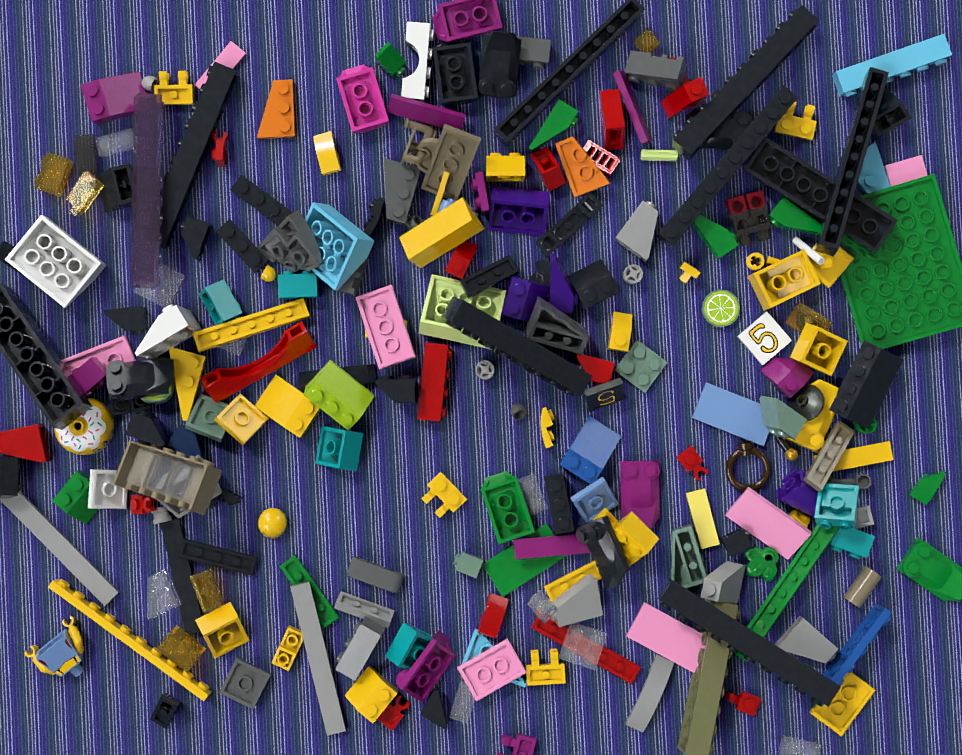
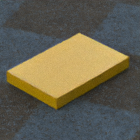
(845, 705)

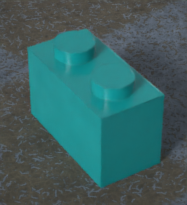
(298, 285)
(220, 302)
(854, 541)

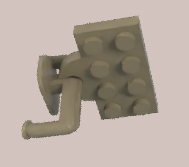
(433, 156)

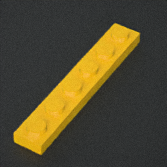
(251, 325)

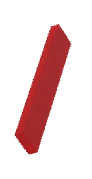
(608, 659)

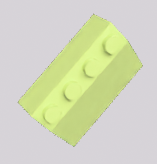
(437, 299)

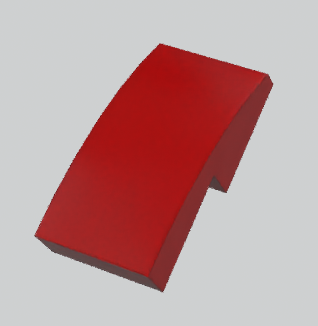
(493, 615)

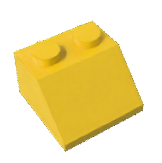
(505, 168)
(222, 630)
(371, 694)

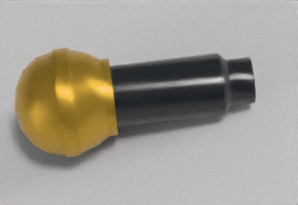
(790, 453)

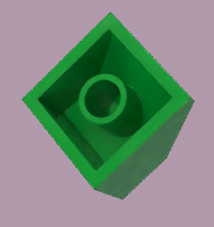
(74, 497)

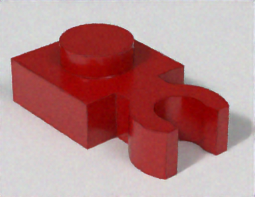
(690, 461)
(141, 504)
(391, 715)

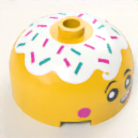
(95, 430)

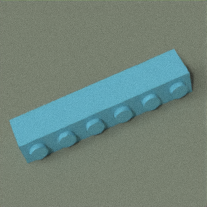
(897, 63)

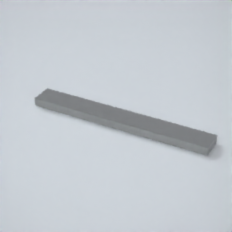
(61, 547)
(318, 658)

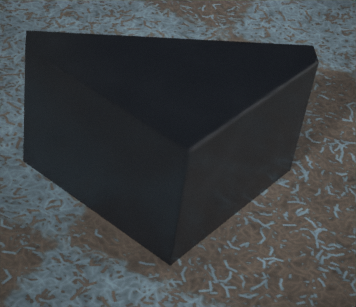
(434, 709)

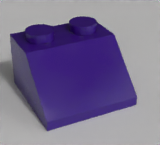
(522, 298)

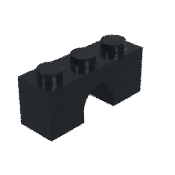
(558, 503)

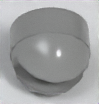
(149, 82)

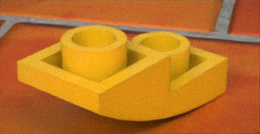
(326, 153)
(546, 421)
(288, 648)

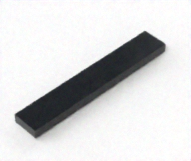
(181, 573)

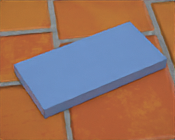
(731, 414)

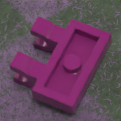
(479, 184)
(521, 744)

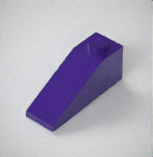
(561, 288)

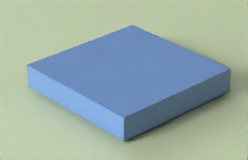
(594, 499)

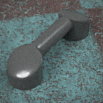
(861, 480)

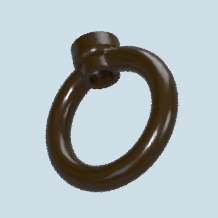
(747, 448)

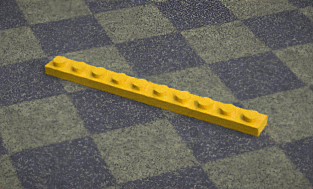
(124, 634)

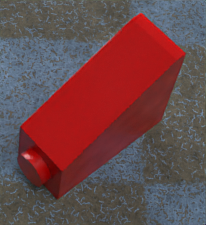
(685, 98)
(612, 119)
(25, 443)

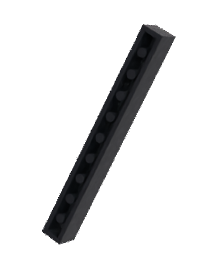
(568, 71)
(745, 82)
(194, 146)
(851, 162)
(727, 166)
(748, 642)

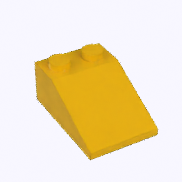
(784, 280)
(288, 406)

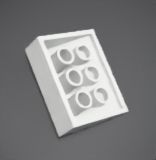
(55, 261)
(167, 331)

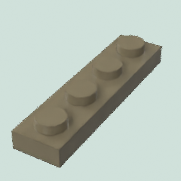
(829, 456)

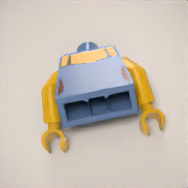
(60, 653)

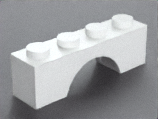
(418, 38)

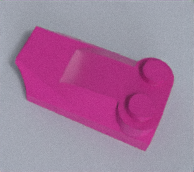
(362, 99)

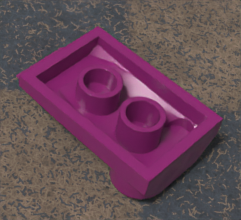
(466, 19)
(640, 490)
(428, 668)

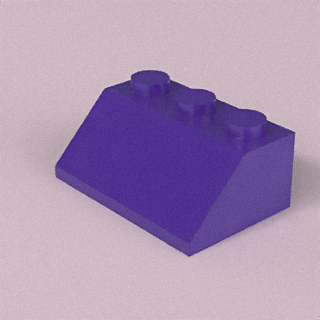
(518, 210)

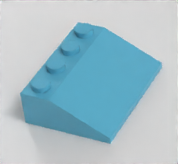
(340, 244)

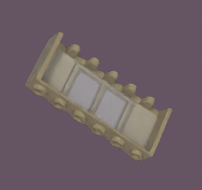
(168, 476)

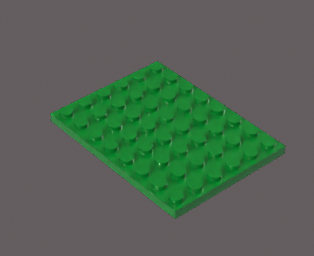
(914, 277)

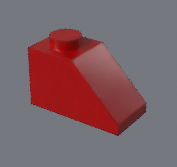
(548, 168)
(461, 259)
(599, 369)

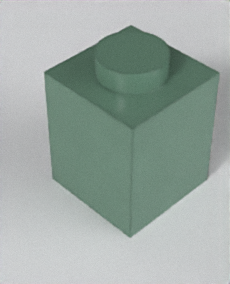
(468, 564)

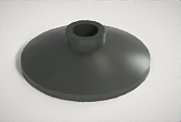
(813, 402)

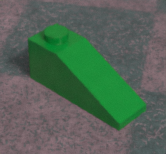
(555, 125)
(792, 218)
(715, 236)

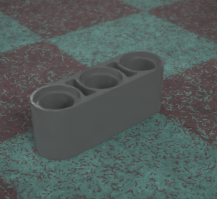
(375, 574)

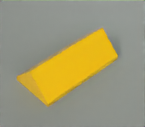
(440, 233)

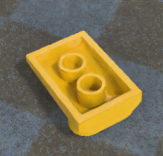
(815, 430)

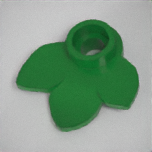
(759, 564)

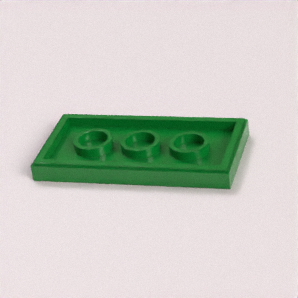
(511, 573)

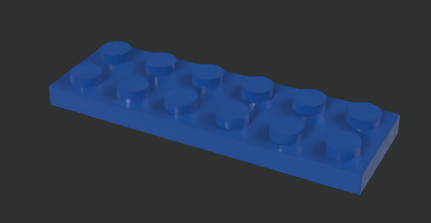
(857, 644)

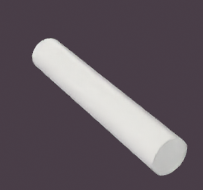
(809, 251)

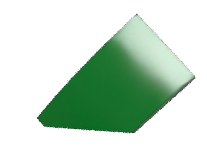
(927, 486)

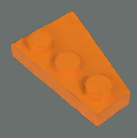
(279, 112)
(580, 168)

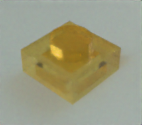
(646, 42)

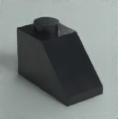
(195, 234)
(130, 318)

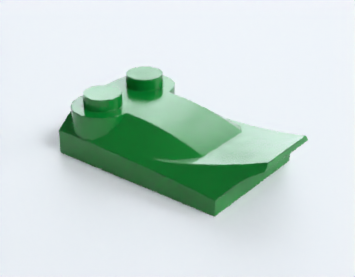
(506, 507)
(932, 571)

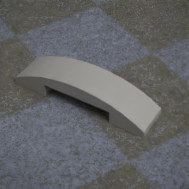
(650, 693)

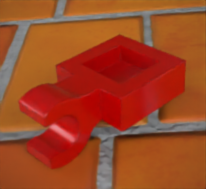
(219, 152)
(745, 701)

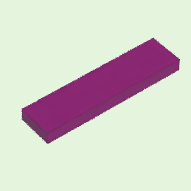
(632, 107)
(424, 112)
(548, 547)

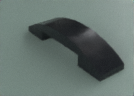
(568, 224)
(362, 373)

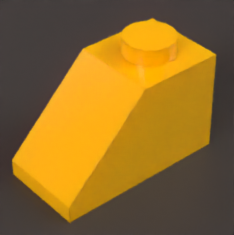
(620, 332)

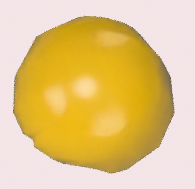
(272, 523)

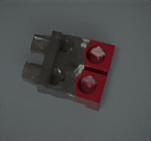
(747, 216)

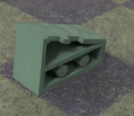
(687, 560)

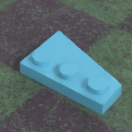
(873, 174)

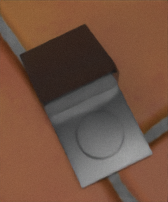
(228, 497)
(165, 710)

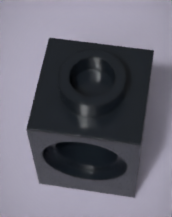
(736, 541)

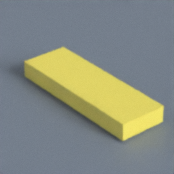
(702, 518)

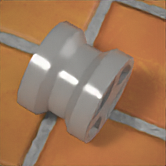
(635, 272)
(485, 370)
(161, 515)

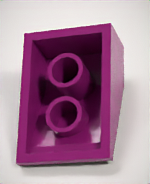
(112, 97)

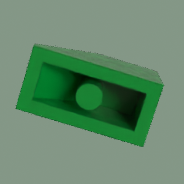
(390, 61)

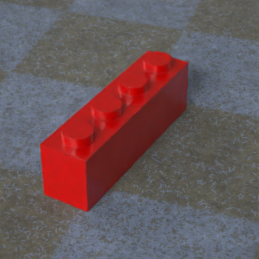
(433, 382)

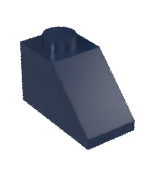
(186, 442)

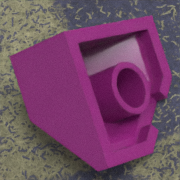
(787, 375)

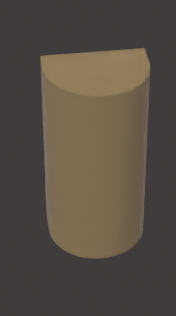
(862, 587)

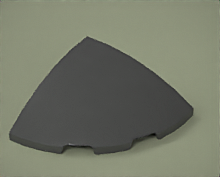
(292, 244)

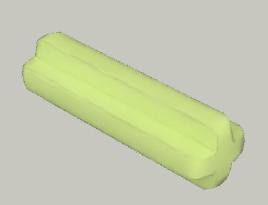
(659, 155)

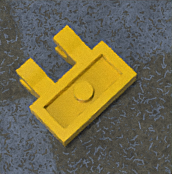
(175, 94)
(796, 126)
(447, 492)
(545, 673)

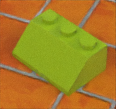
(338, 395)

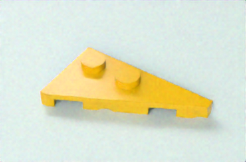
(188, 372)

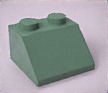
(780, 418)

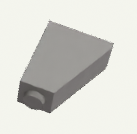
(639, 230)
(724, 583)
(578, 602)
(806, 641)

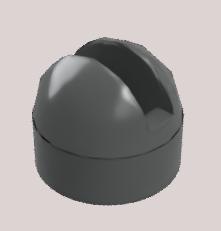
(518, 411)

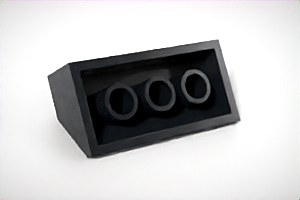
(866, 384)

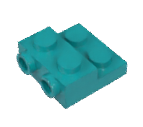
(837, 506)

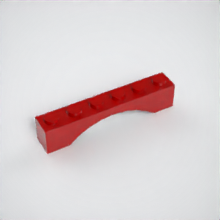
(226, 381)

